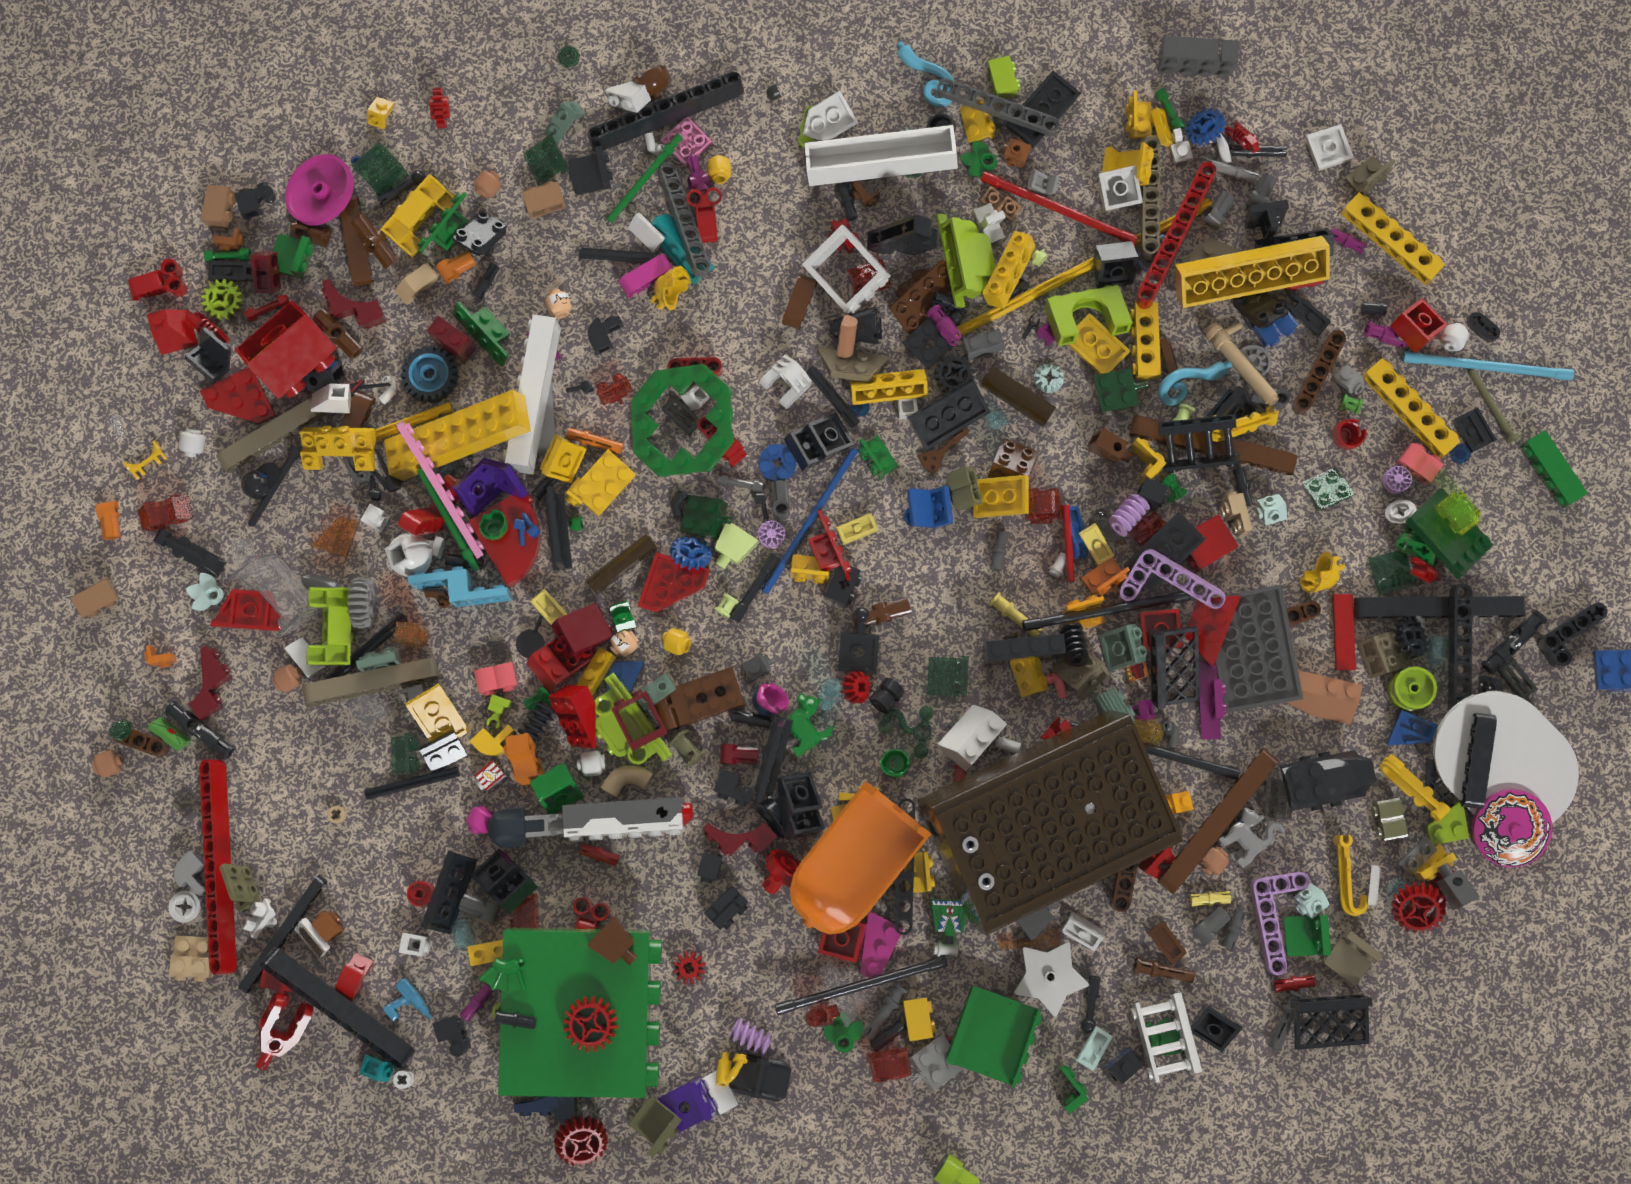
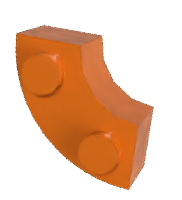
(521, 752)

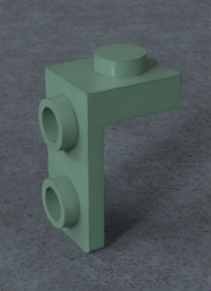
(563, 119)
(657, 691)

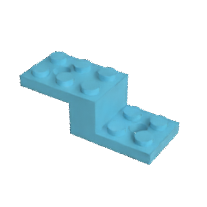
(460, 587)

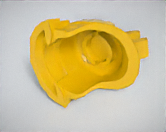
(669, 286)
(1324, 575)

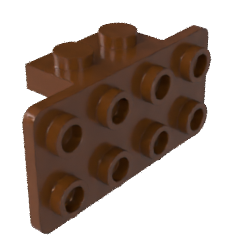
(916, 295)

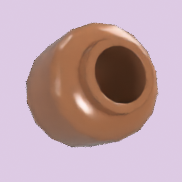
(487, 184)
(287, 678)
(107, 763)
(1214, 861)

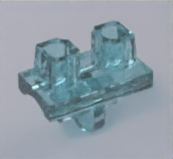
(830, 694)

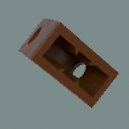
(1109, 446)
(614, 942)

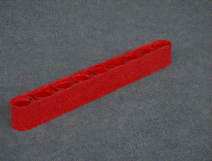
(1174, 243)

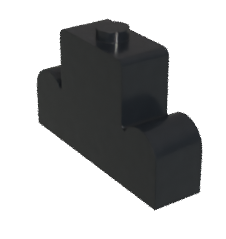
(908, 236)

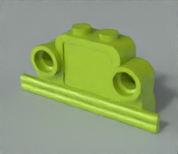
(967, 257)
(635, 721)

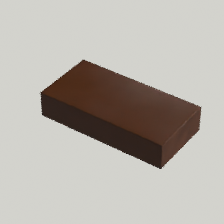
(1169, 355)
(1167, 942)

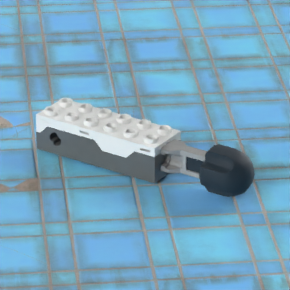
(593, 820)

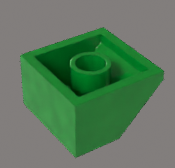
(556, 789)

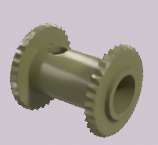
(685, 746)

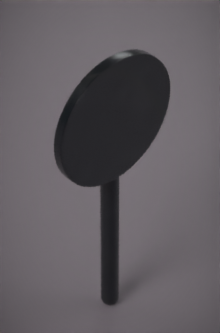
(530, 640)

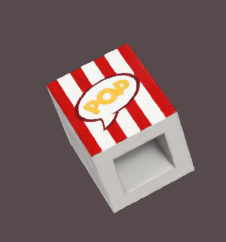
(489, 776)

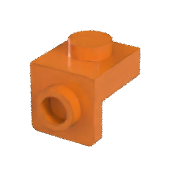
(161, 660)

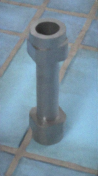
(756, 486)

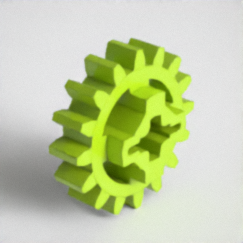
(230, 293)

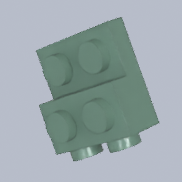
(1123, 647)
(373, 660)

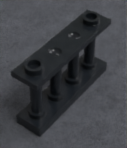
(1207, 426)

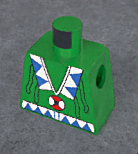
(948, 918)

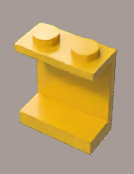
(1141, 158)

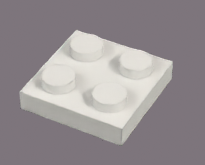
(1329, 147)

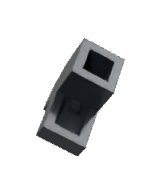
(598, 333)

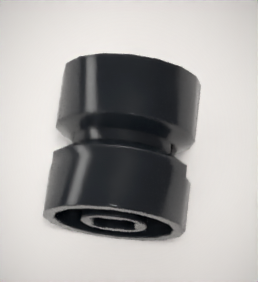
(887, 695)

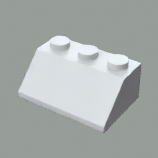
(971, 735)

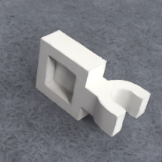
(1180, 150)

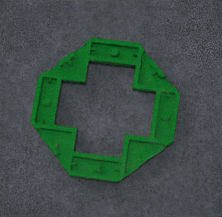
(644, 425)

